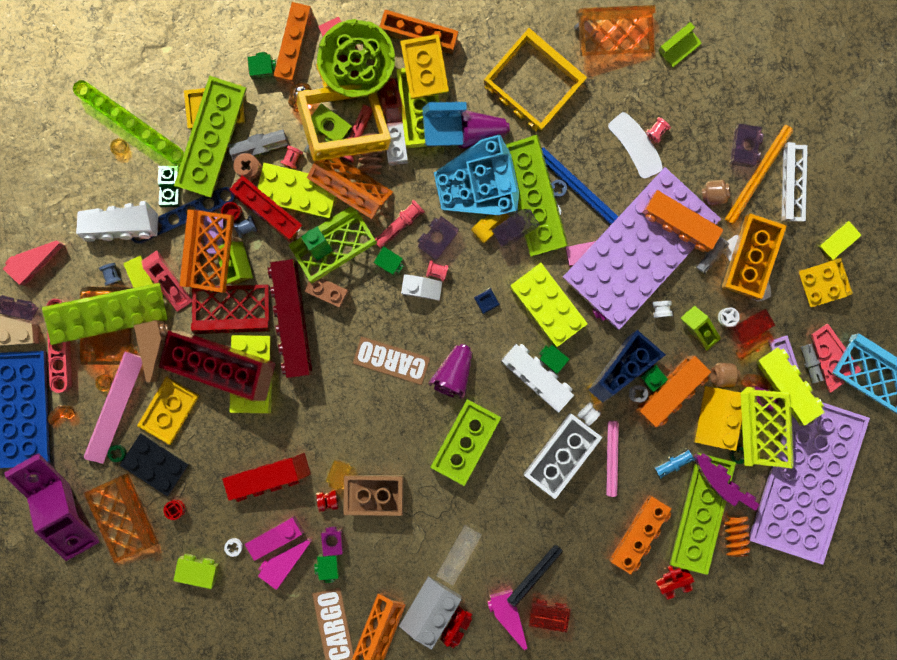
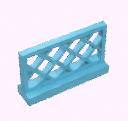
(880, 356)

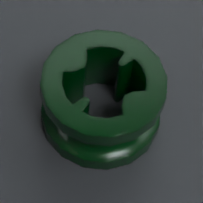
(116, 447)
(732, 457)

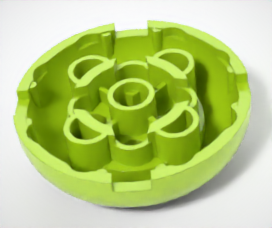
(342, 41)

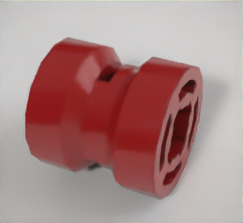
(231, 208)
(332, 501)
(178, 508)

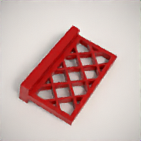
(266, 209)
(231, 325)

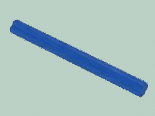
(579, 187)

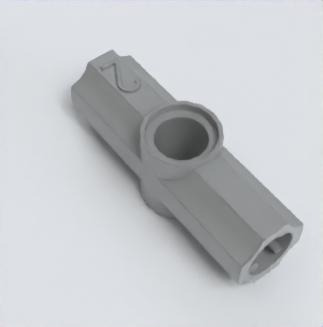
(259, 144)

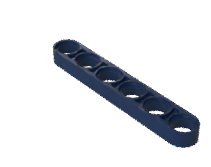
(181, 212)

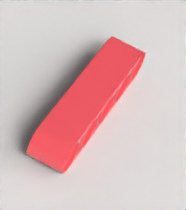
(54, 356)

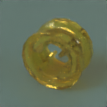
(115, 151)
(99, 380)

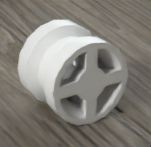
(662, 309)
(731, 315)
(589, 414)

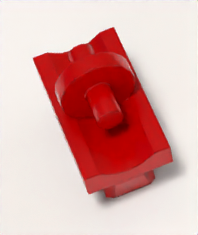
(673, 580)

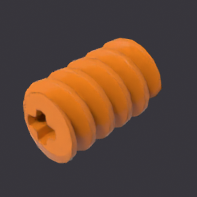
(737, 536)

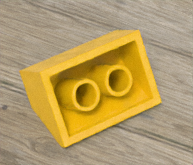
(719, 418)

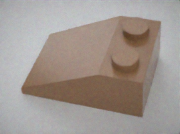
(151, 341)
(374, 495)

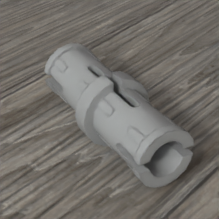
(713, 255)
(812, 363)

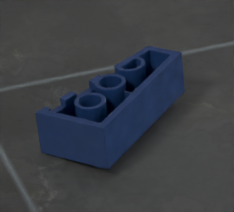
(629, 362)

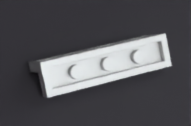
(789, 182)

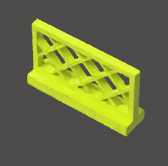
(751, 423)

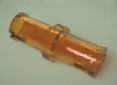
(754, 344)

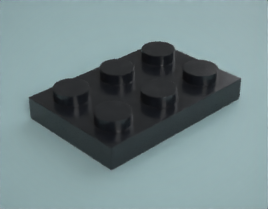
(154, 464)

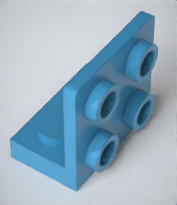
(443, 123)

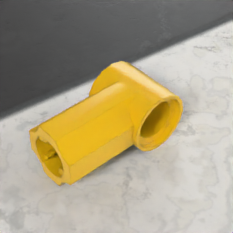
(484, 227)

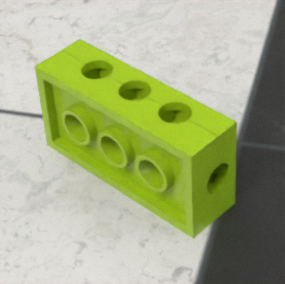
(470, 454)

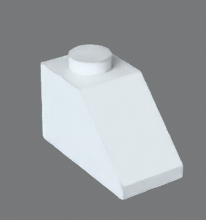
(421, 287)

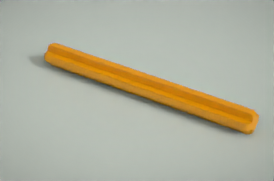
(759, 174)

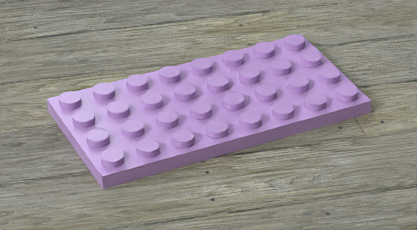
(634, 254)
(806, 500)

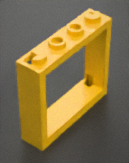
(553, 56)
(343, 147)

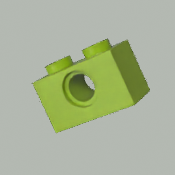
(323, 116)

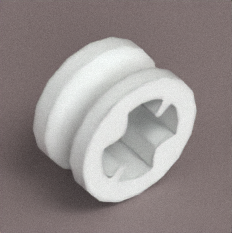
(236, 552)

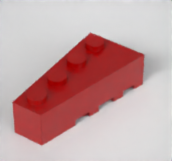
(266, 477)

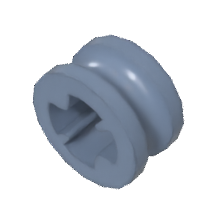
(563, 190)

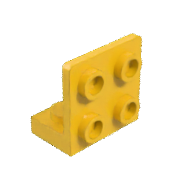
(825, 282)

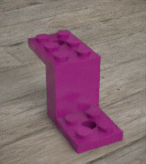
(52, 507)

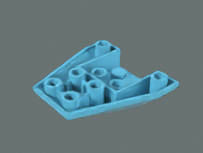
(479, 180)

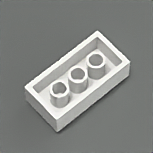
(562, 456)

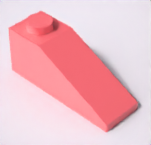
(29, 263)
(161, 273)

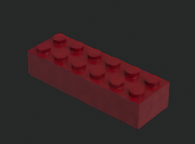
(291, 318)
(217, 365)

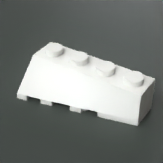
(118, 223)
(537, 378)

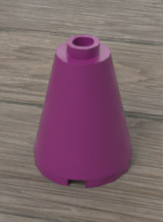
(481, 126)
(453, 373)

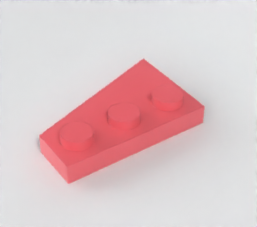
(829, 351)

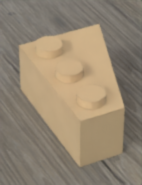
(17, 332)

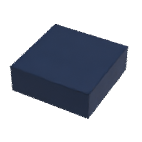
(486, 301)

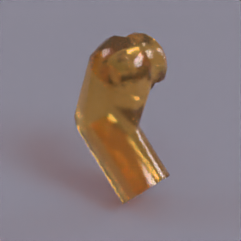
(757, 379)

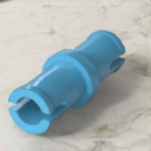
(674, 464)

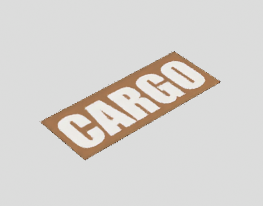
(391, 360)
(333, 625)

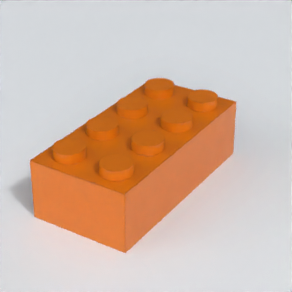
(676, 389)

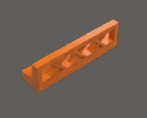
(383, 635)

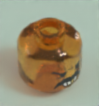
(293, 95)

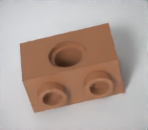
(327, 291)

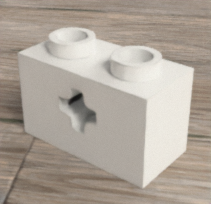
(397, 149)

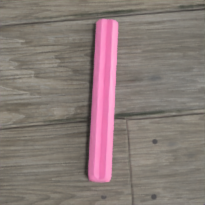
(612, 458)

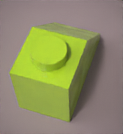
(701, 327)

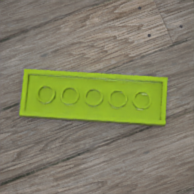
(210, 136)
(537, 195)
(104, 313)
(699, 522)

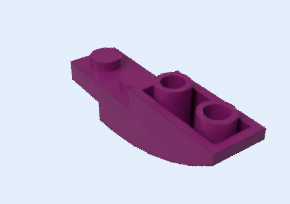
(717, 479)

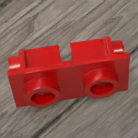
(460, 619)

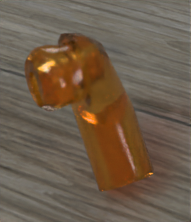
(60, 411)

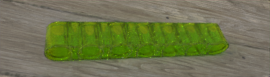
(121, 120)

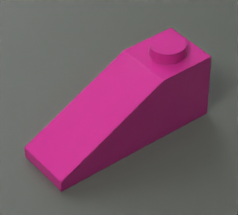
(274, 538)
(279, 566)
(507, 615)

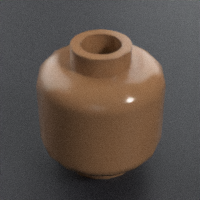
(716, 192)
(725, 375)

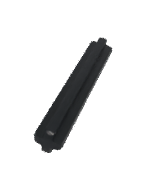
(534, 576)

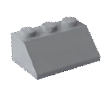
(430, 612)

